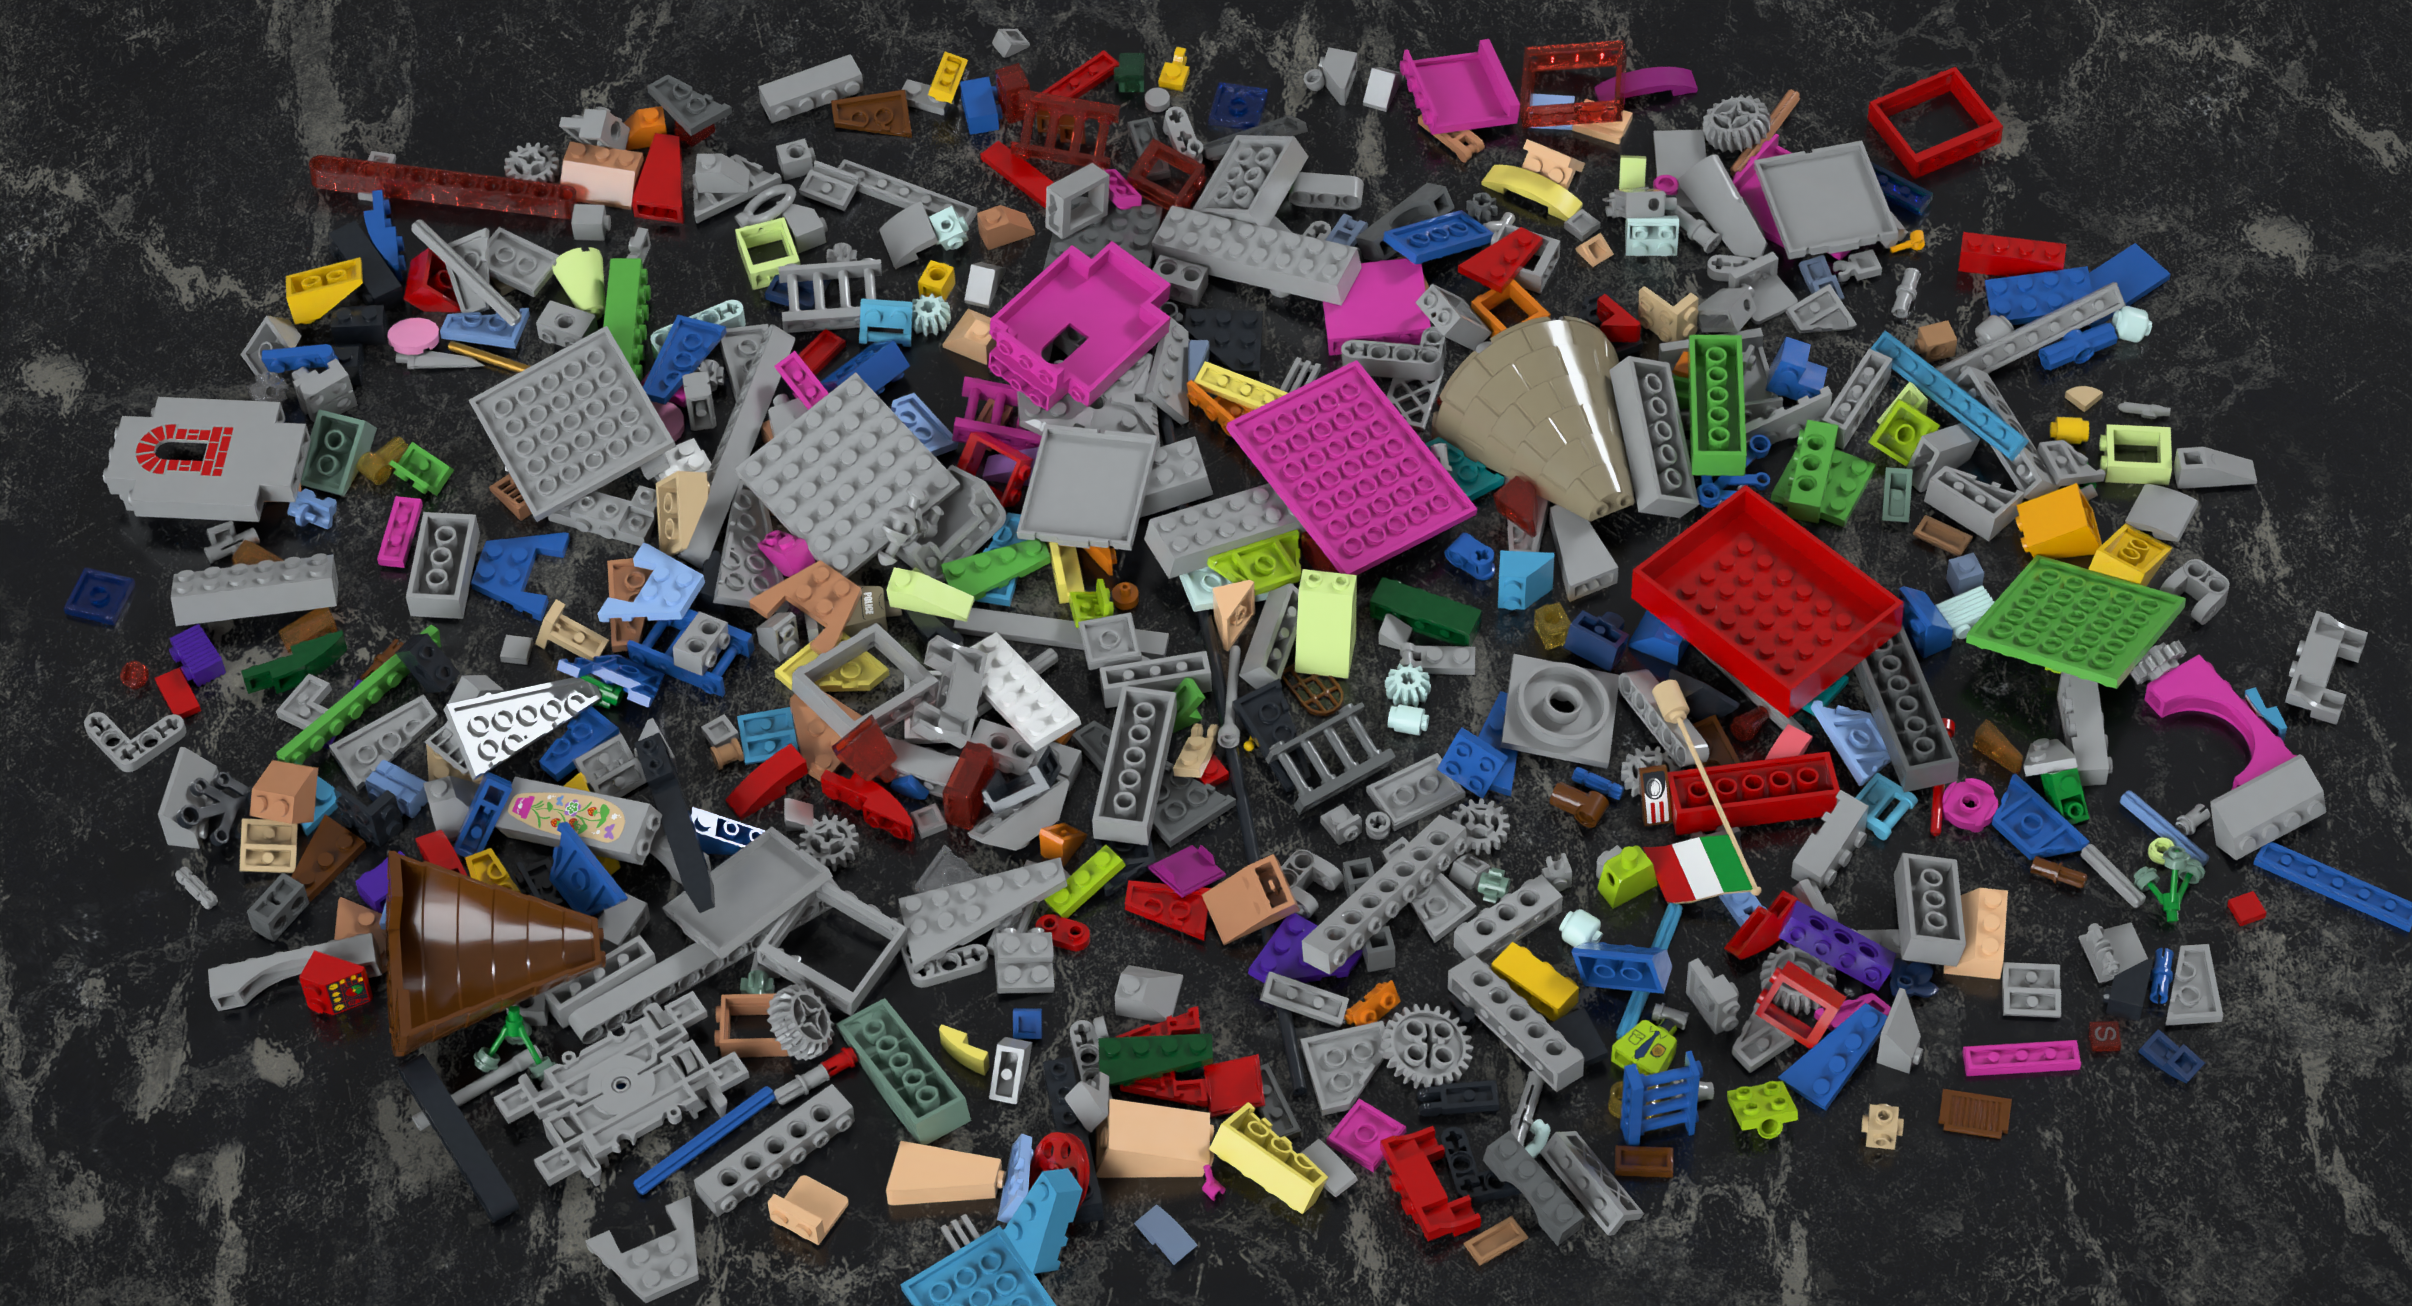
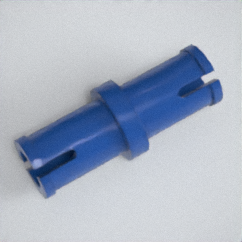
(2161, 975)

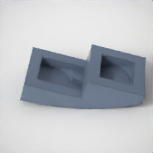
(1818, 275)
(1166, 1233)

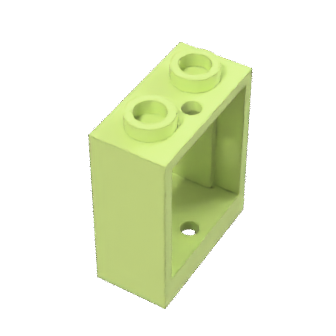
(750, 236)
(2137, 472)

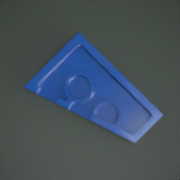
(582, 735)

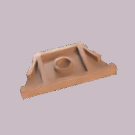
(357, 919)

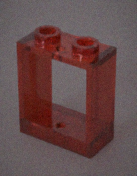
(1158, 194)
(963, 790)

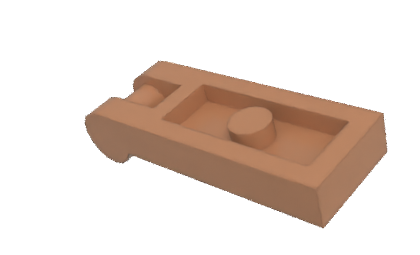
(1455, 141)

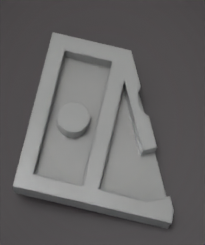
(2067, 464)
(1759, 1042)

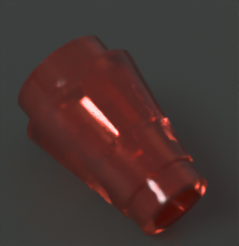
(1749, 723)

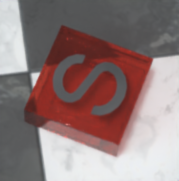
(2105, 1036)

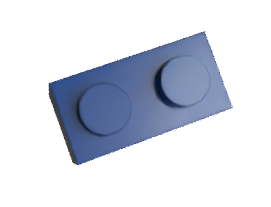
(980, 106)

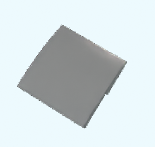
(908, 234)
(2162, 512)
(611, 768)
(2031, 990)

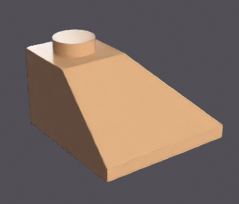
(972, 337)

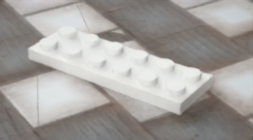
(1023, 695)

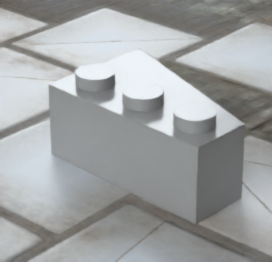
(1972, 503)

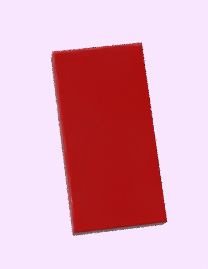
(822, 350)
(177, 693)

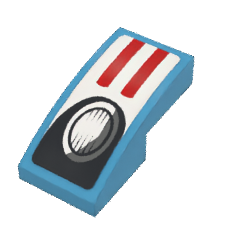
(2270, 715)

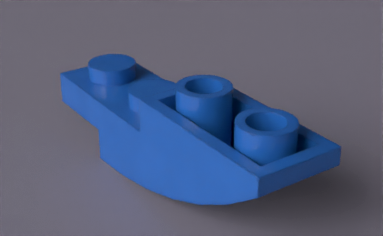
(385, 236)

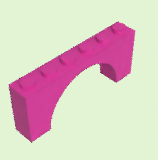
(2199, 688)

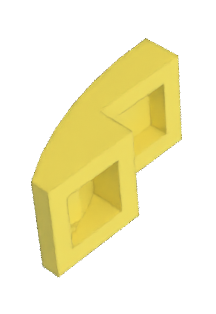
(957, 1046)

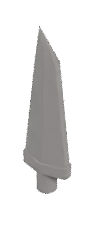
(433, 359)

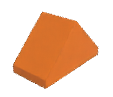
(1060, 841)

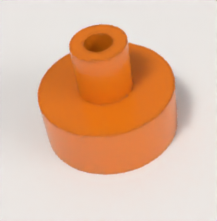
(1125, 596)

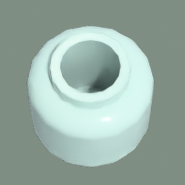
(2131, 324)
(1580, 928)

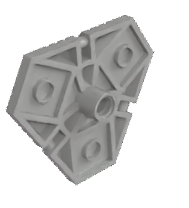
(1119, 408)

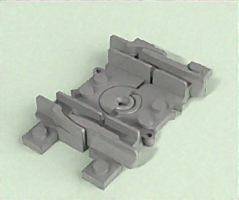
(651, 1064)

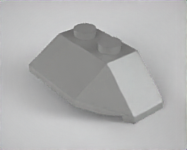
(1022, 822)

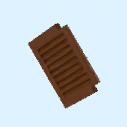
(1974, 1113)

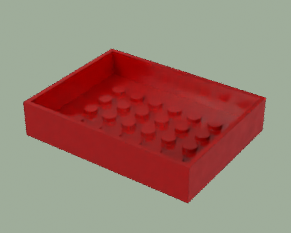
(1767, 600)

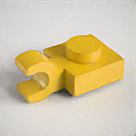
(1175, 74)

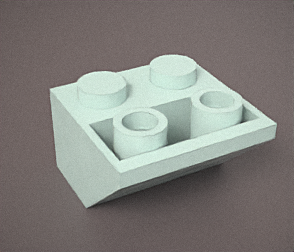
(1652, 236)

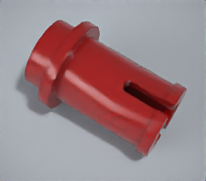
(840, 1061)

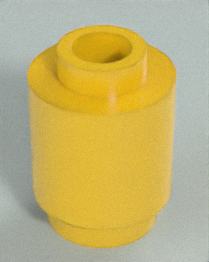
(2070, 430)

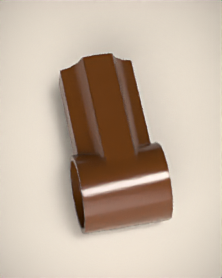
(1584, 806)

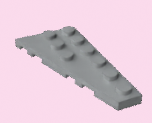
(743, 566)
(968, 909)

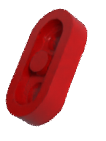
(1063, 930)

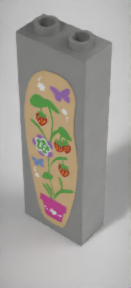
(605, 823)

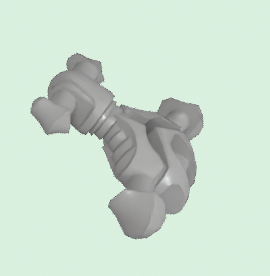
(909, 525)

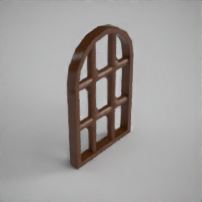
(1314, 698)

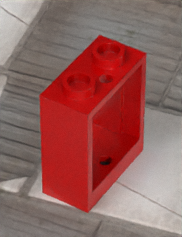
(972, 457)
(1811, 988)

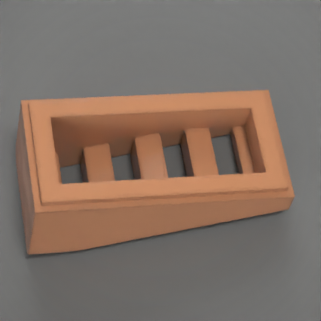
(521, 509)

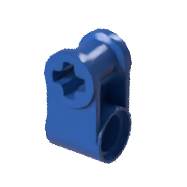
(1471, 557)

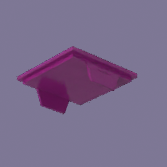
(1188, 870)

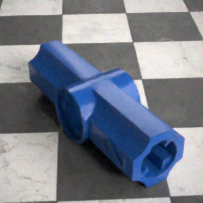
(2077, 346)

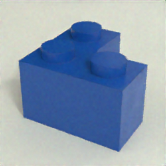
(1793, 374)

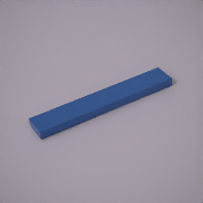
(2335, 885)

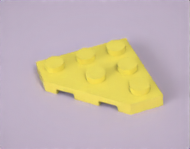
(856, 675)

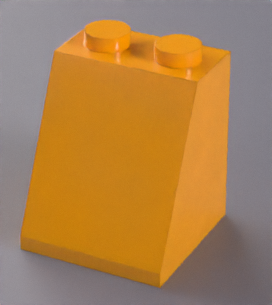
(2059, 524)

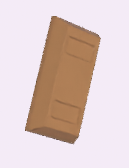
(1942, 536)
(1495, 1240)

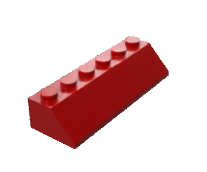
(1754, 792)

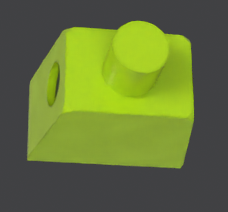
(1626, 876)

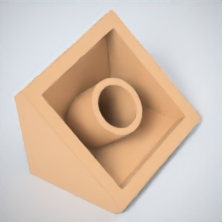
(1233, 610)

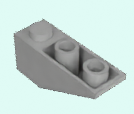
(2210, 468)

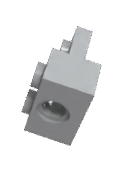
(597, 128)

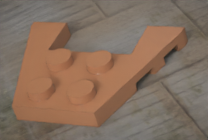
(819, 594)

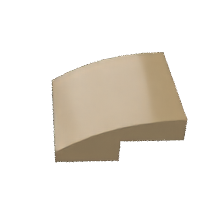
(268, 846)

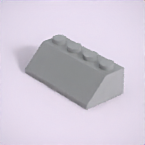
(2267, 807)

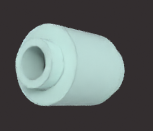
(1408, 719)

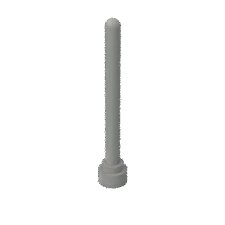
(1229, 733)

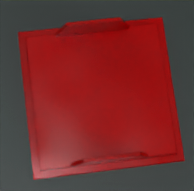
(1233, 1085)

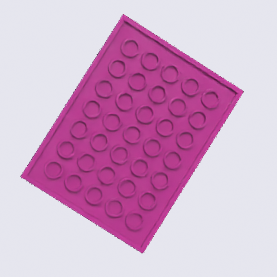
(1351, 469)

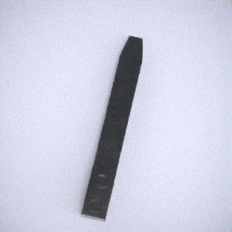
(676, 820)

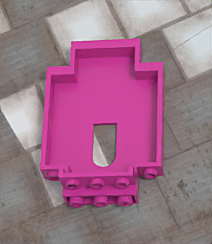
(1104, 299)

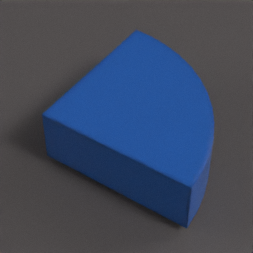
(909, 787)

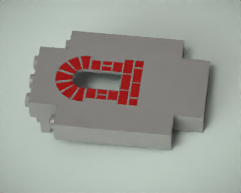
(246, 459)

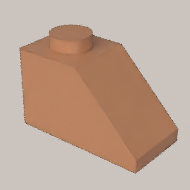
(1003, 226)

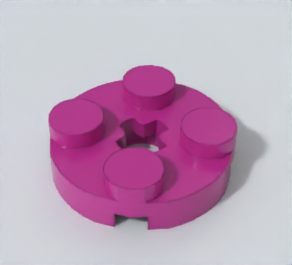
(1969, 818)

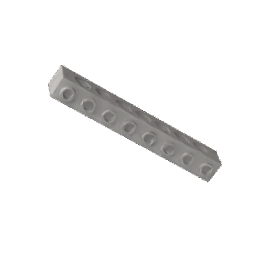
(1384, 894)

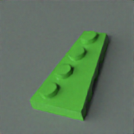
(995, 567)

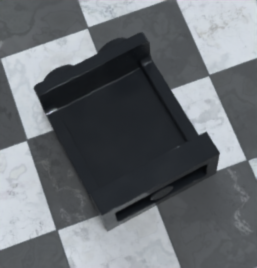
(1042, 773)

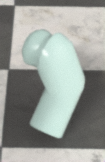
(1541, 1133)

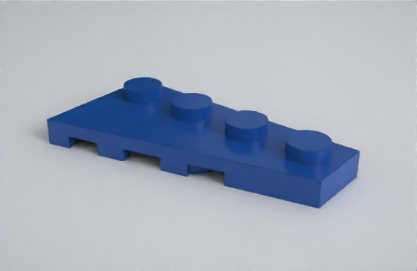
(681, 354)
(1491, 734)

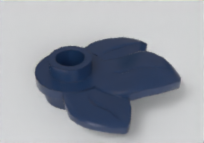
(1913, 978)

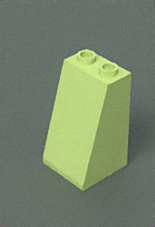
(1326, 623)

